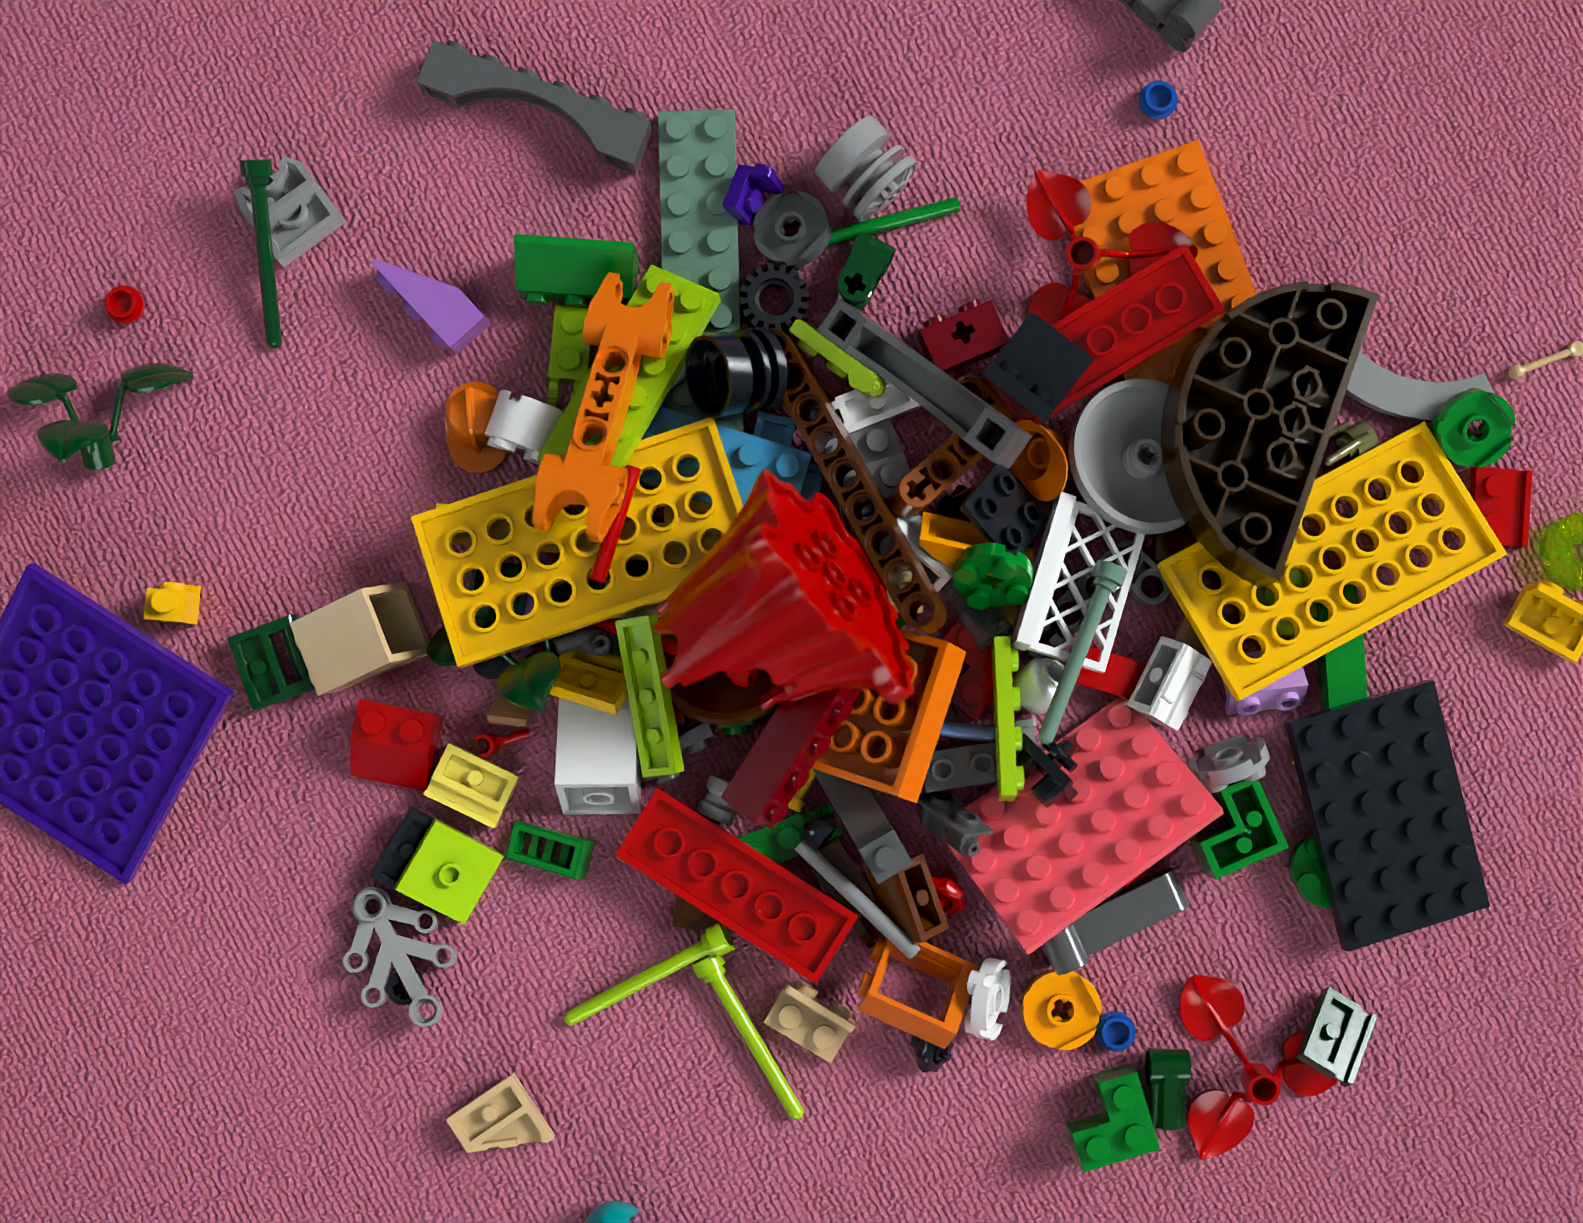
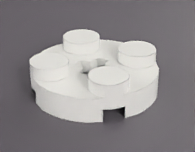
(990, 997)

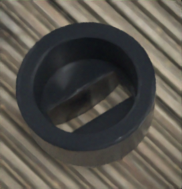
(818, 831)

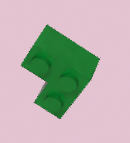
(1248, 831)
(1122, 1127)

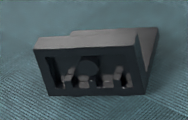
(1038, 366)

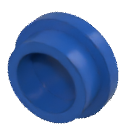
(1158, 100)
(1115, 1031)

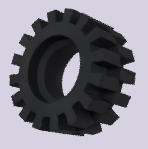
(774, 277)

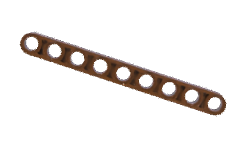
(858, 494)

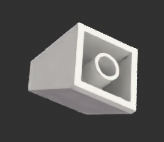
(597, 761)

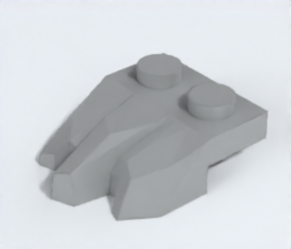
(297, 210)

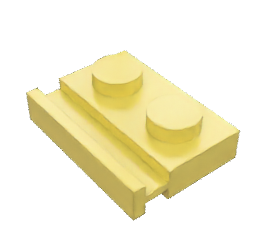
(472, 785)

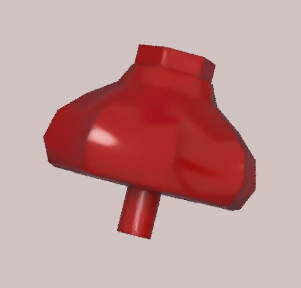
(950, 893)

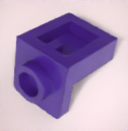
(747, 191)

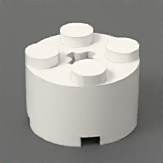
(521, 425)

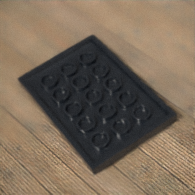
(1387, 814)

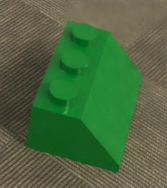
(571, 268)

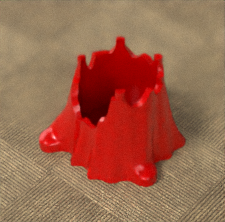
(790, 599)

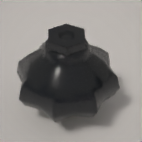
(929, 1055)

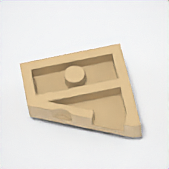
(500, 1119)

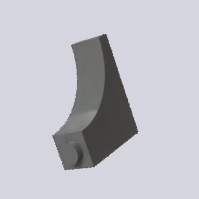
(866, 826)

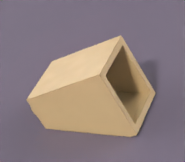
(360, 637)

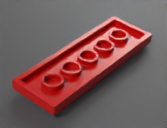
(1132, 323)
(737, 885)

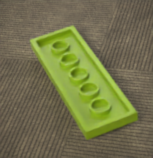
(690, 316)

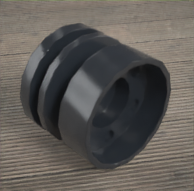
(736, 371)

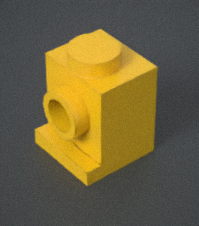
(173, 603)

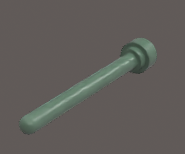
(1107, 579)

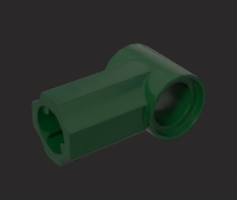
(1167, 1076)

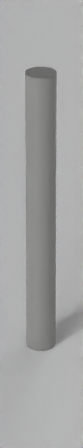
(858, 899)

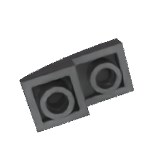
(693, 741)

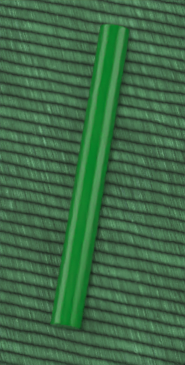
(895, 220)

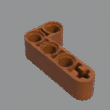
(946, 458)

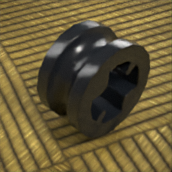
(393, 993)

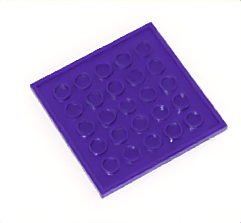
(95, 723)

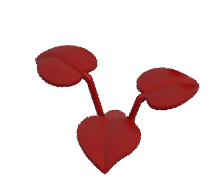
(1057, 205)
(1213, 1117)

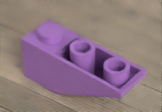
(442, 306)

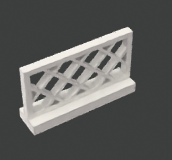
(1046, 573)

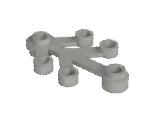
(395, 950)

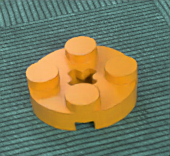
(1053, 1031)

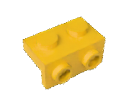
(1548, 619)

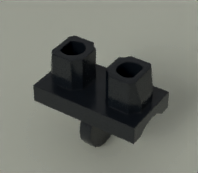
(1055, 781)

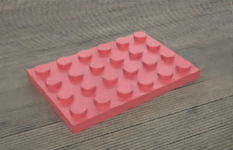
(1065, 859)

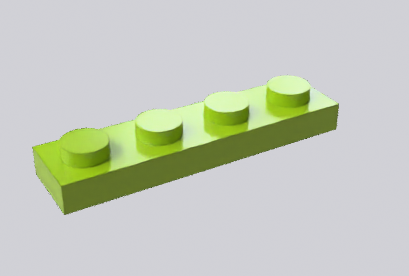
(649, 697)
(1007, 736)

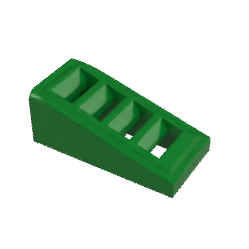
(581, 856)

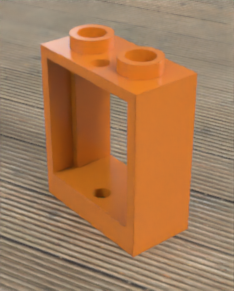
(933, 962)

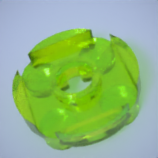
(1558, 552)

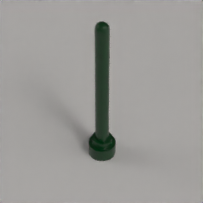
(257, 176)

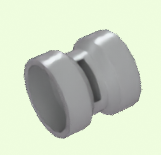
(713, 805)

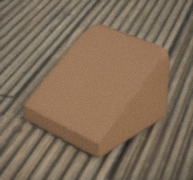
(508, 714)

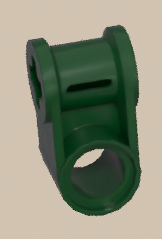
(864, 266)

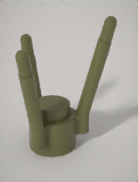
(1352, 441)

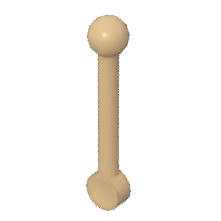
(1574, 350)

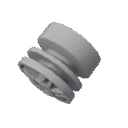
(860, 162)

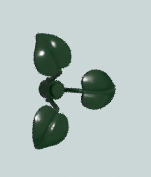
(90, 437)
(522, 683)

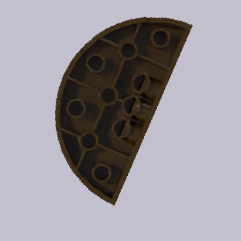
(1256, 417)

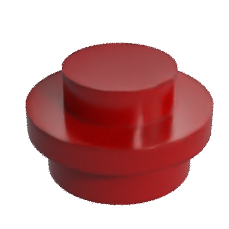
(124, 304)

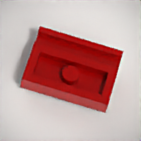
(1504, 501)

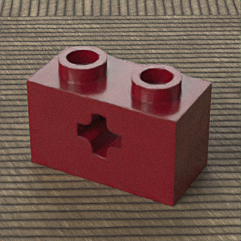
(985, 336)

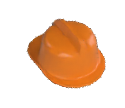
(465, 423)
(1042, 463)

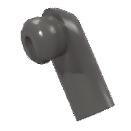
(586, 639)

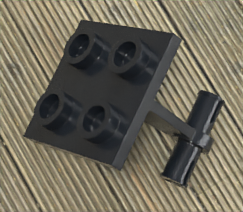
(997, 509)

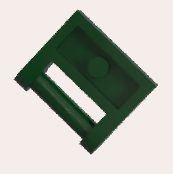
(262, 667)

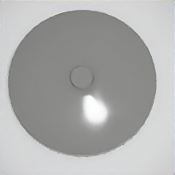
(1119, 457)

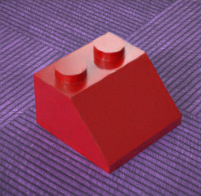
(394, 744)

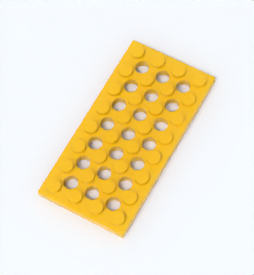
(1338, 534)
(586, 605)

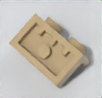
(810, 1020)

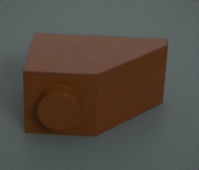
(911, 900)

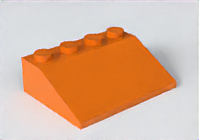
(894, 743)

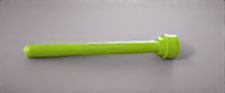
(715, 941)
(713, 971)

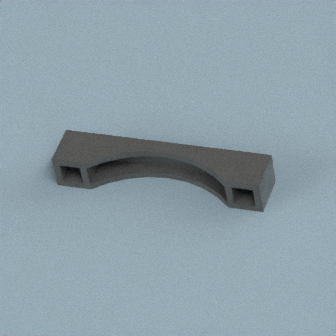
(465, 79)
(925, 383)

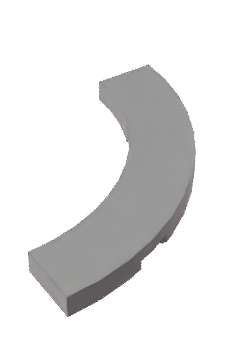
(1404, 396)

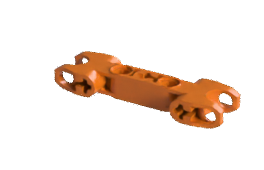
(586, 471)

